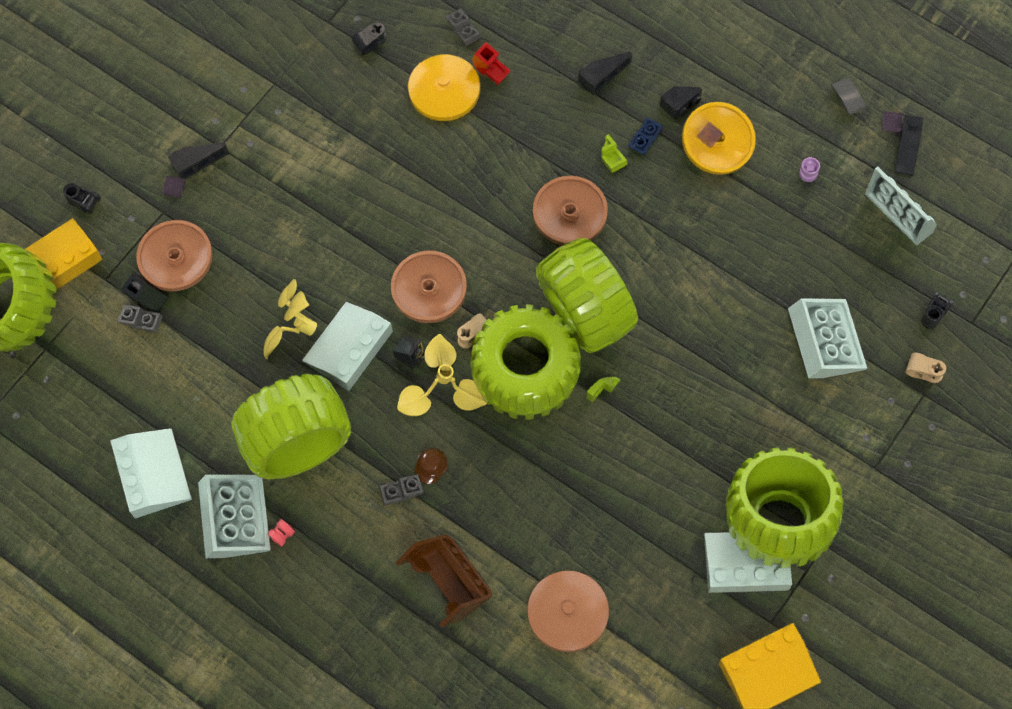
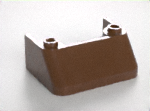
(452, 574)

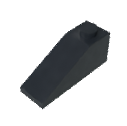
(602, 71)
(908, 144)
(195, 158)

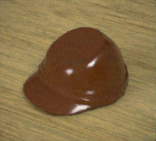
(431, 465)

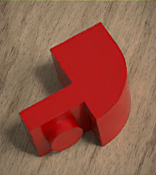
(487, 64)

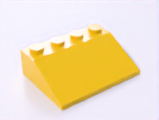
(66, 252)
(770, 670)

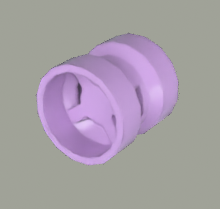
(809, 169)

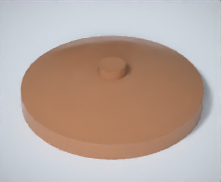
(569, 210)
(174, 255)
(428, 286)
(568, 611)

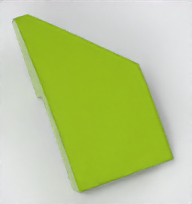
(612, 156)
(607, 383)

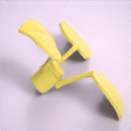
(301, 322)
(442, 355)

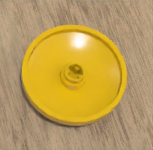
(444, 87)
(730, 150)

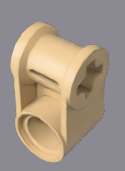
(469, 331)
(923, 368)

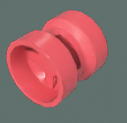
(278, 536)

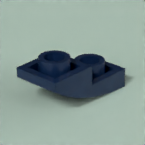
(645, 136)

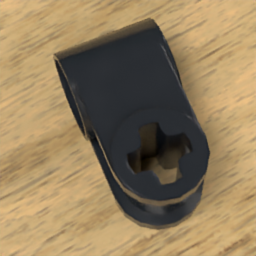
(369, 39)
(83, 199)
(938, 308)

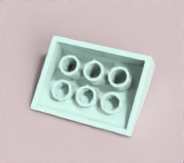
(899, 207)
(826, 337)
(348, 345)
(150, 471)
(233, 515)
(734, 571)

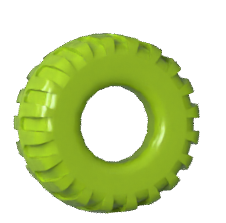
(587, 294)
(30, 300)
(525, 393)
(291, 426)
(790, 479)

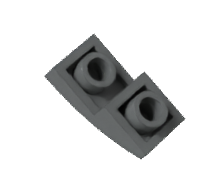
(462, 27)
(849, 96)
(140, 319)
(401, 490)

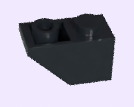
(680, 99)
(144, 292)
(409, 352)

